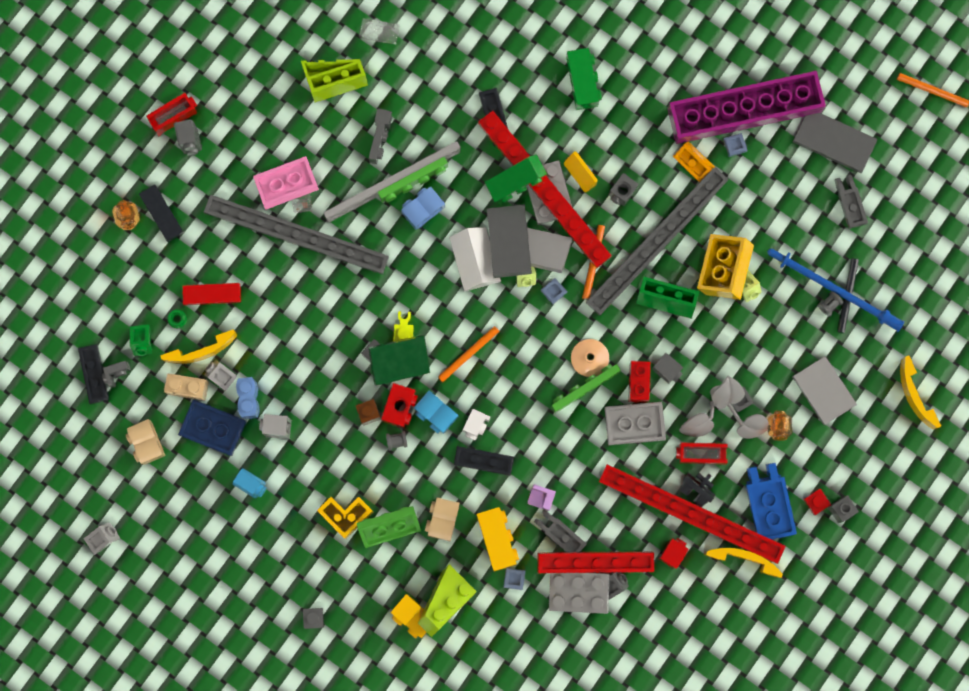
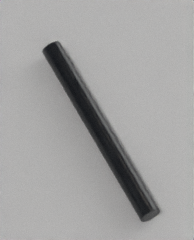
(846, 304)

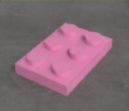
(285, 183)

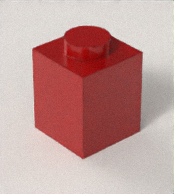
(674, 553)

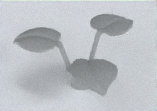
(728, 392)

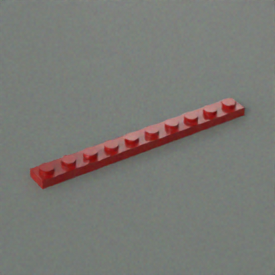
(547, 192)
(692, 514)

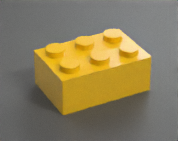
(725, 266)
(497, 539)

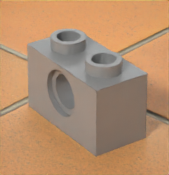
(275, 426)

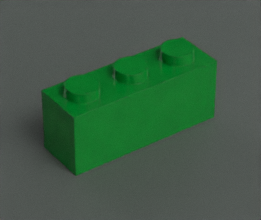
(583, 78)
(516, 179)
(667, 297)

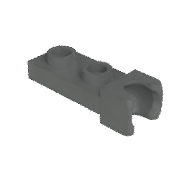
(382, 121)

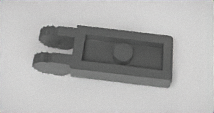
(851, 203)
(561, 534)

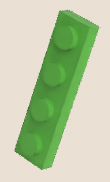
(406, 184)
(591, 383)

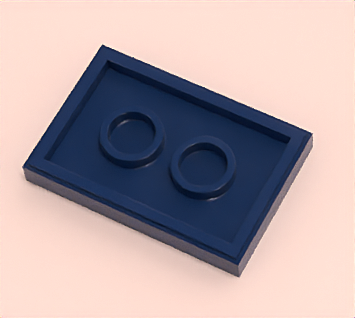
(212, 427)

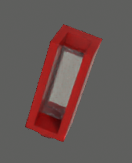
(172, 112)
(702, 453)

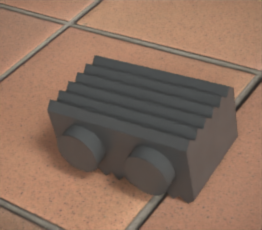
(188, 137)

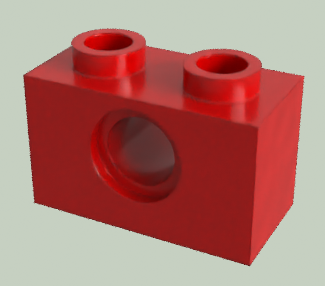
(639, 381)
(397, 394)

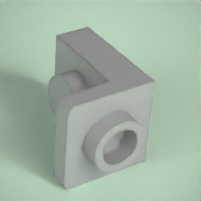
(220, 374)
(101, 538)

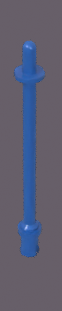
(883, 316)

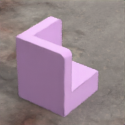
(541, 497)

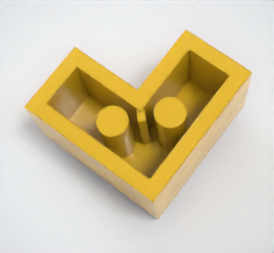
(345, 520)
(408, 613)

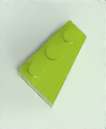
(333, 78)
(447, 598)

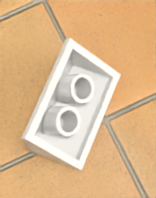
(473, 258)

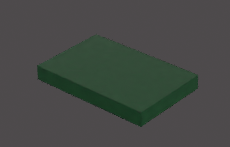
(399, 360)

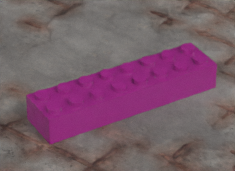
(746, 107)

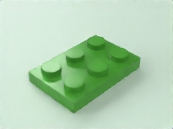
(388, 526)

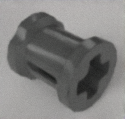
(830, 303)
(396, 440)

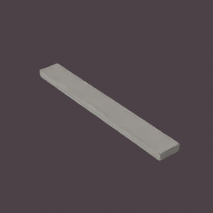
(372, 192)

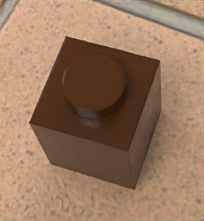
(368, 412)

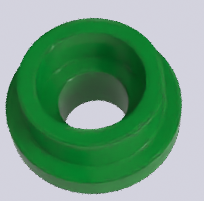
(173, 314)

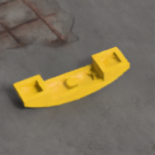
(223, 341)
(906, 371)
(766, 568)

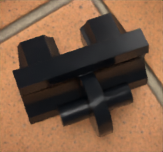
(691, 483)

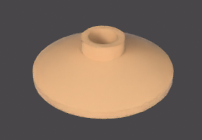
(589, 367)

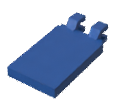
(770, 503)

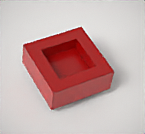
(817, 502)

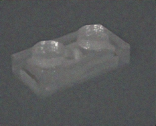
(379, 31)

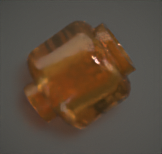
(126, 215)
(780, 426)

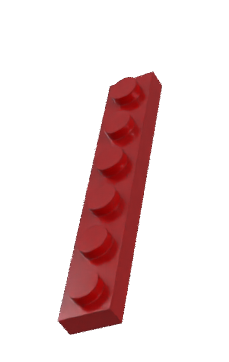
(595, 562)

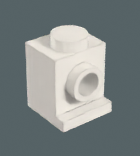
(475, 424)

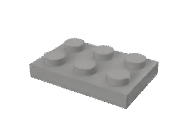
(556, 176)
(579, 592)

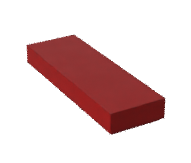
(211, 294)

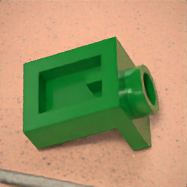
(140, 340)

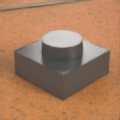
(744, 403)
(313, 618)

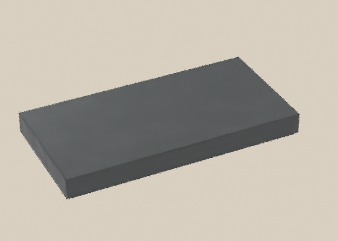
(835, 141)
(509, 241)

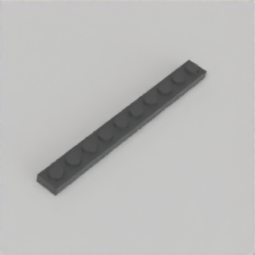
(296, 234)
(657, 241)

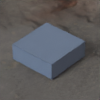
(735, 145)
(553, 291)
(514, 579)

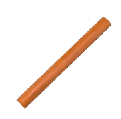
(933, 90)
(592, 269)
(468, 354)

